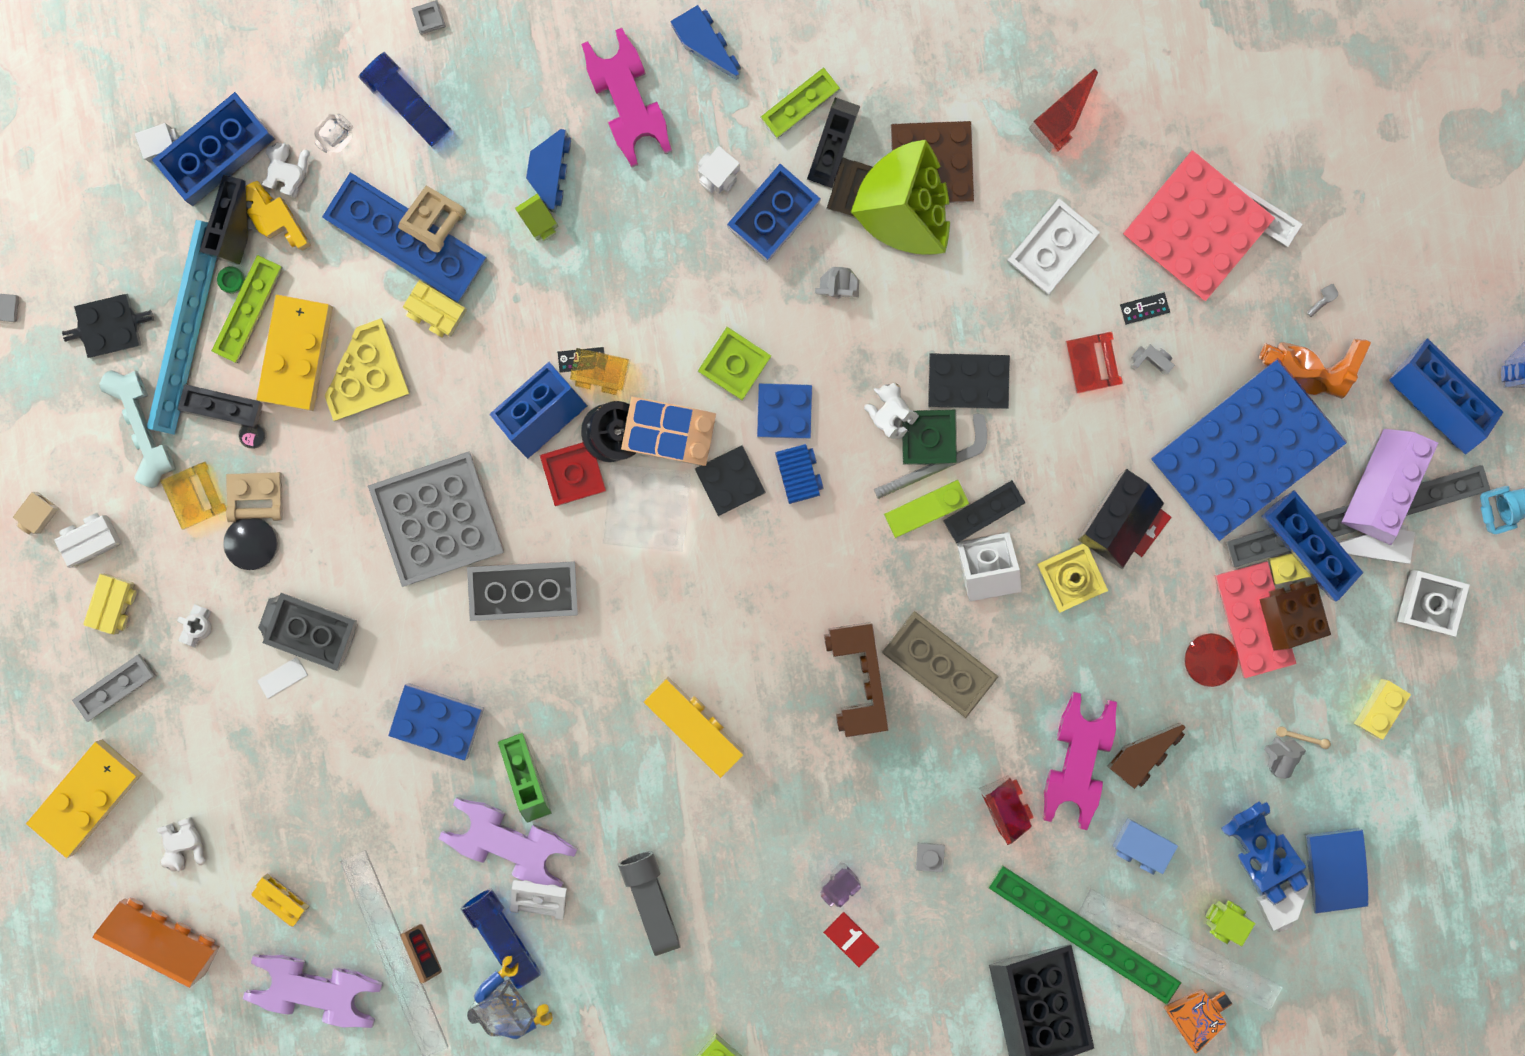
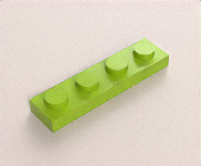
(247, 309)

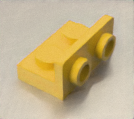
(279, 900)

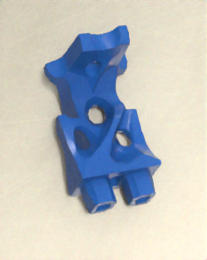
(1274, 870)

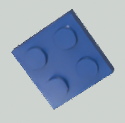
(784, 411)

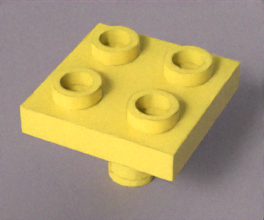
(1072, 577)

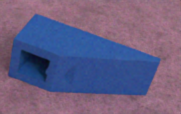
(699, 38)

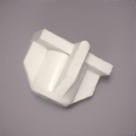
(195, 626)

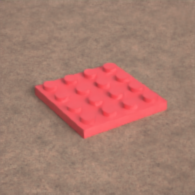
(1198, 225)

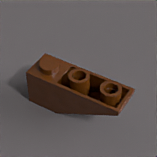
(1140, 756)

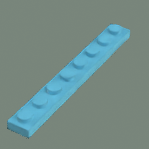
(182, 334)

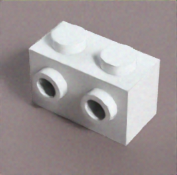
(718, 171)

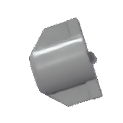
(839, 283)
(1284, 757)

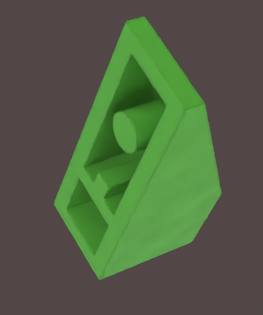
(524, 778)

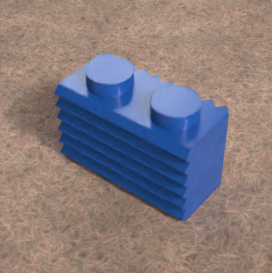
(798, 473)

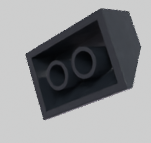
(1122, 518)

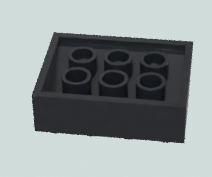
(1042, 1004)

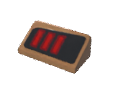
(421, 953)

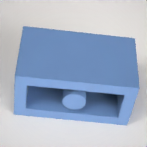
(1144, 846)

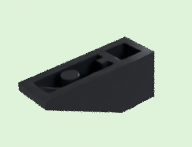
(833, 142)
(227, 226)

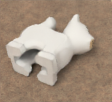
(280, 171)
(892, 413)
(175, 842)

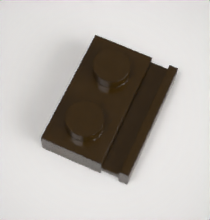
(846, 186)

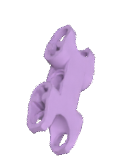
(489, 835)
(332, 994)

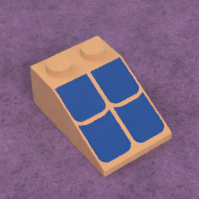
(668, 431)

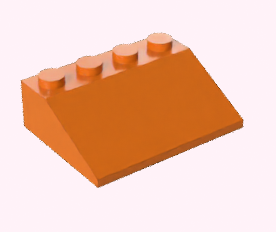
(157, 942)

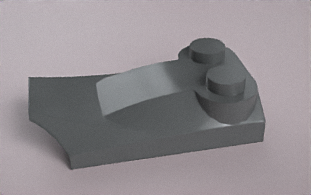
(307, 630)

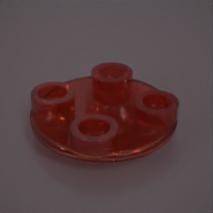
(1211, 660)

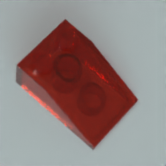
(1060, 119)
(1006, 808)

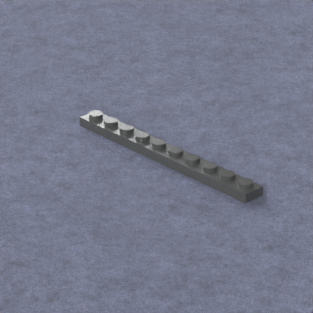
(1429, 495)

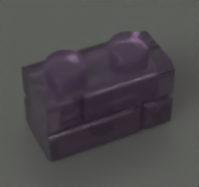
(839, 885)

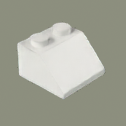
(989, 566)

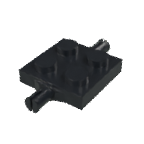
(107, 325)

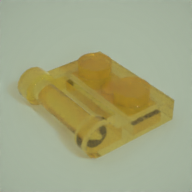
(186, 500)

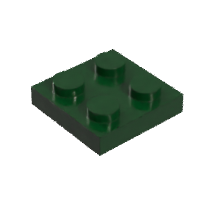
(931, 438)

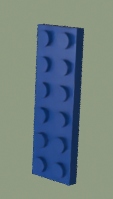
(374, 221)

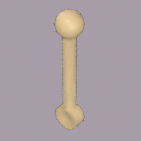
(1282, 731)

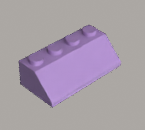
(1389, 484)

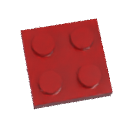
(572, 474)

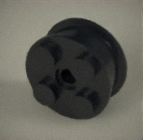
(604, 431)

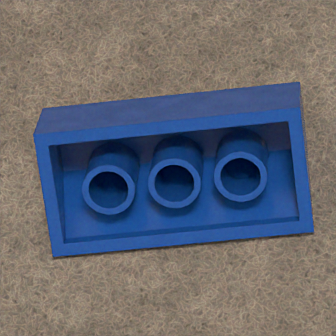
(213, 149)
(1446, 396)
(1312, 545)

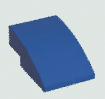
(1338, 870)

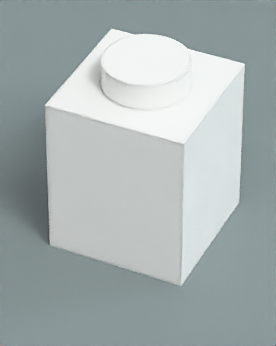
(155, 140)

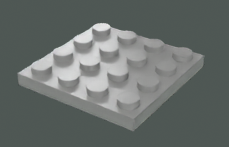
(435, 519)

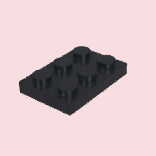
(968, 381)

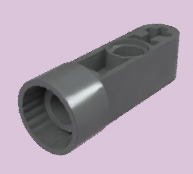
(641, 876)

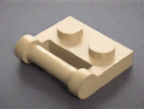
(425, 212)
(254, 487)

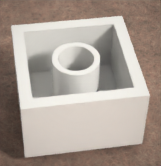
(1433, 603)

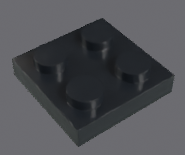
(730, 480)

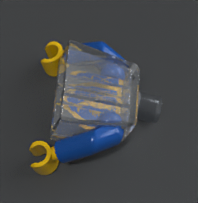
(502, 1008)

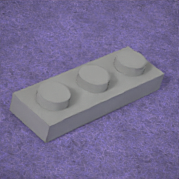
(113, 688)

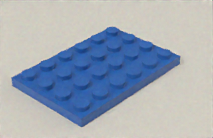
(1249, 449)

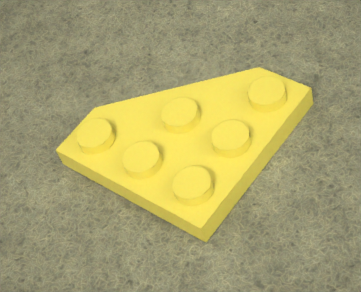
(366, 373)

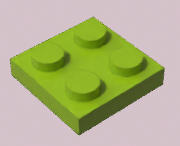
(734, 363)

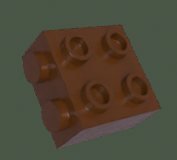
(1294, 615)

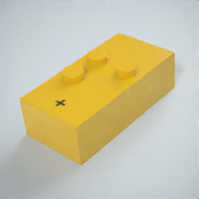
(294, 352)
(694, 726)
(84, 798)

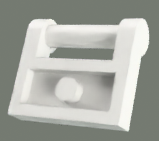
(538, 898)

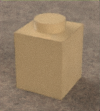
(35, 513)

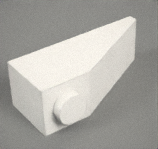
(1370, 547)

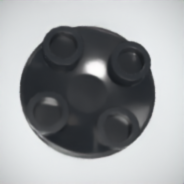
(250, 543)

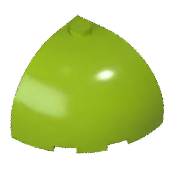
(905, 201)

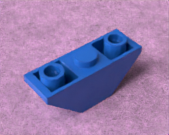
(548, 169)

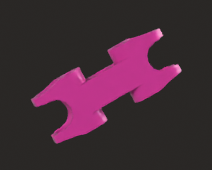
(618, 76)
(1075, 779)

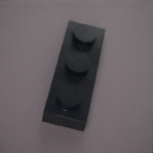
(220, 406)
(984, 511)

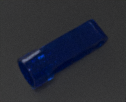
(384, 78)
(486, 915)

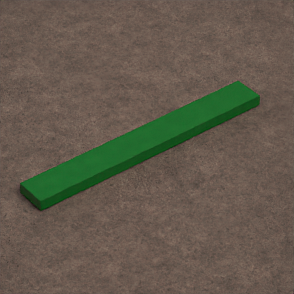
(1084, 934)

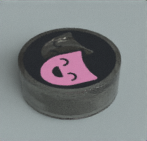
(252, 437)

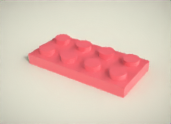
(1240, 598)

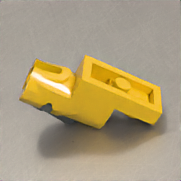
(272, 217)

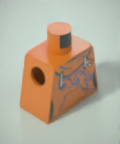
(1198, 1017)

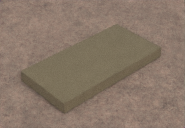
(940, 664)

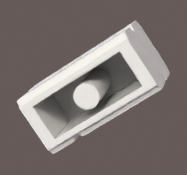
(87, 541)

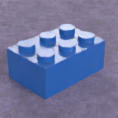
(773, 212)
(436, 721)

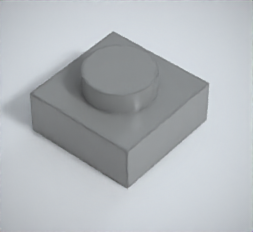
(930, 857)

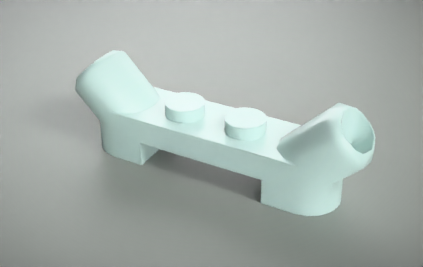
(155, 459)

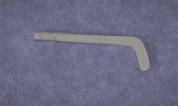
(977, 448)

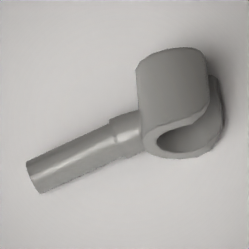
(1329, 293)

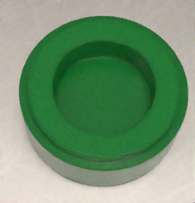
(230, 279)

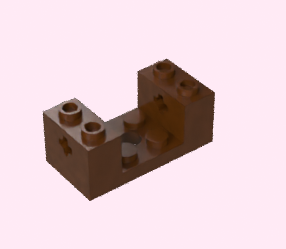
(865, 717)

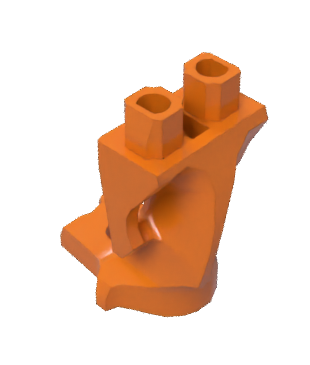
(1310, 372)

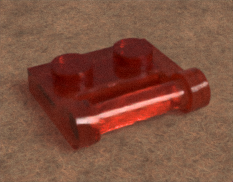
(1085, 364)

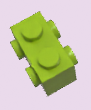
(1229, 922)

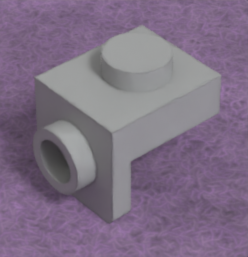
(1157, 358)

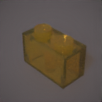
(599, 370)

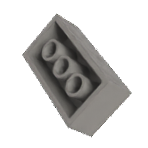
(522, 591)

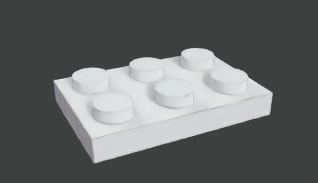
(1053, 246)

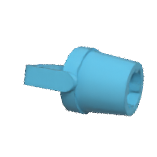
(1509, 505)

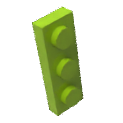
(800, 103)

